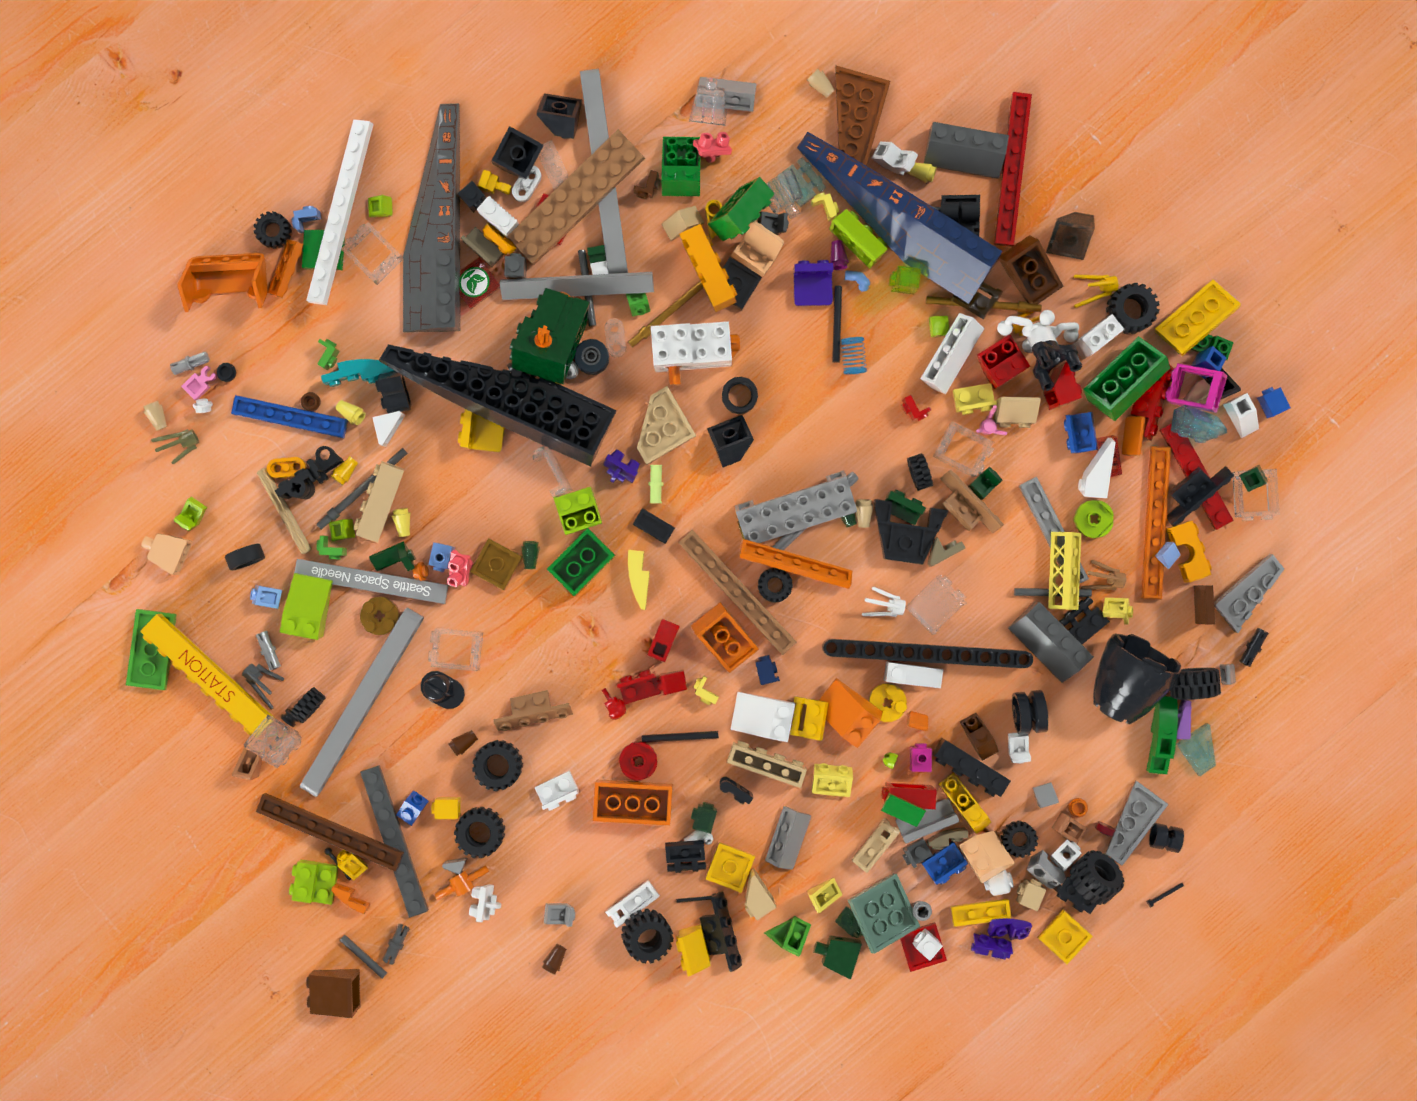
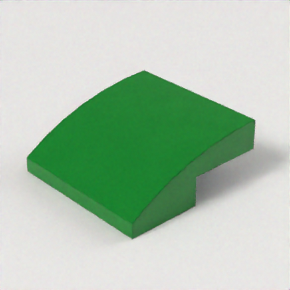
(311, 248)

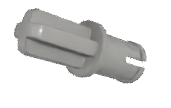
(189, 363)

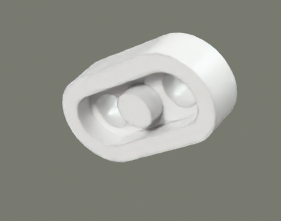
(528, 185)

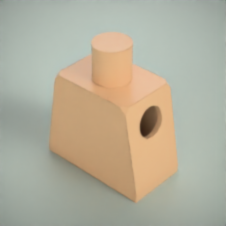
(167, 552)

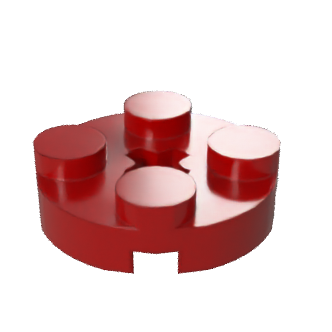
(641, 771)

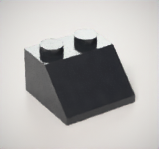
(517, 153)

